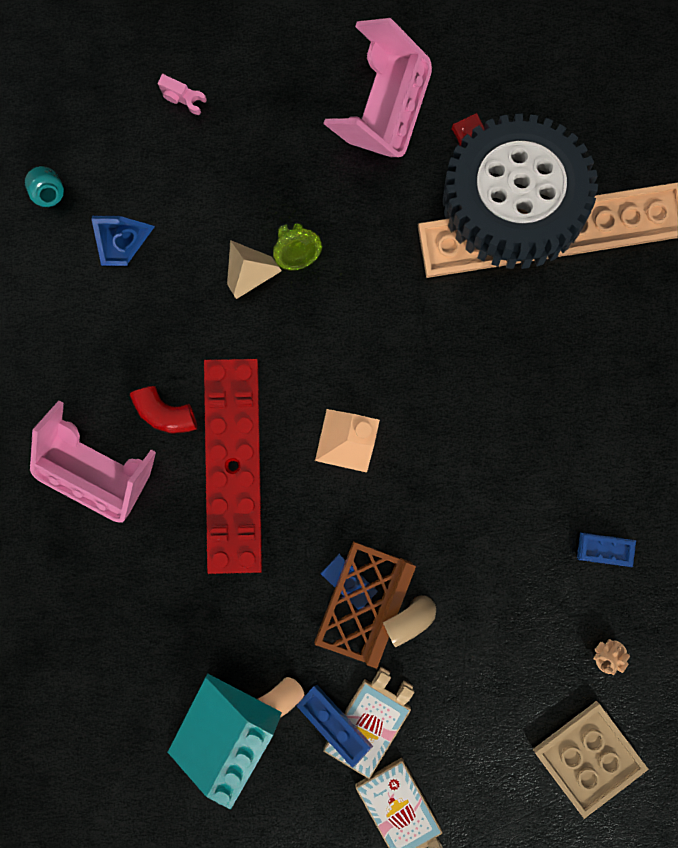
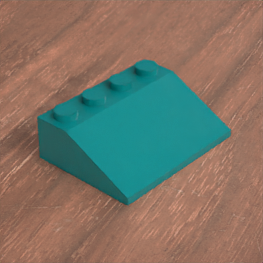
(223, 739)

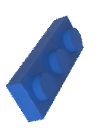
(334, 726)

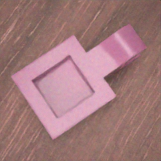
(178, 92)

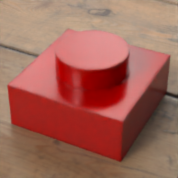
(466, 127)

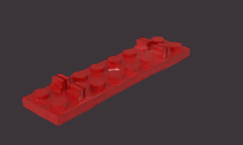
(232, 496)

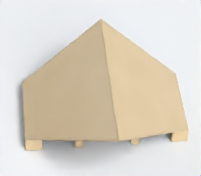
(248, 269)

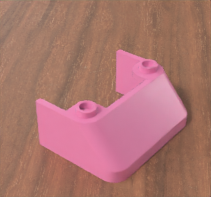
(395, 94)
(82, 472)

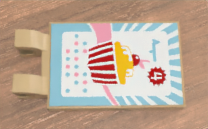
(378, 717)
(399, 808)

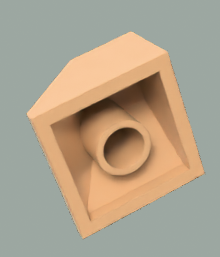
(347, 440)

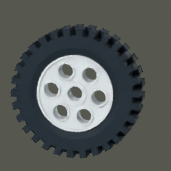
(499, 227)

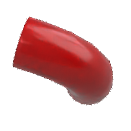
(161, 415)

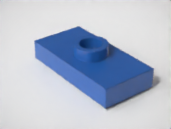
(606, 549)
(332, 574)

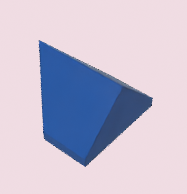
(118, 238)

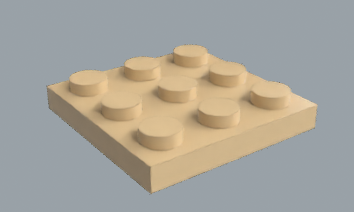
(590, 759)

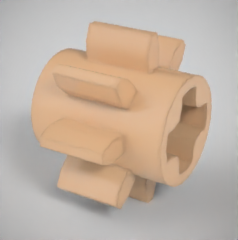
(611, 657)

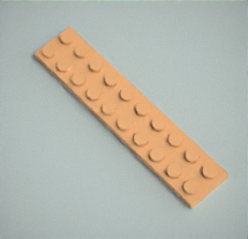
(614, 222)

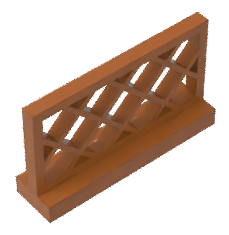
(388, 605)

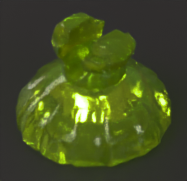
(296, 247)

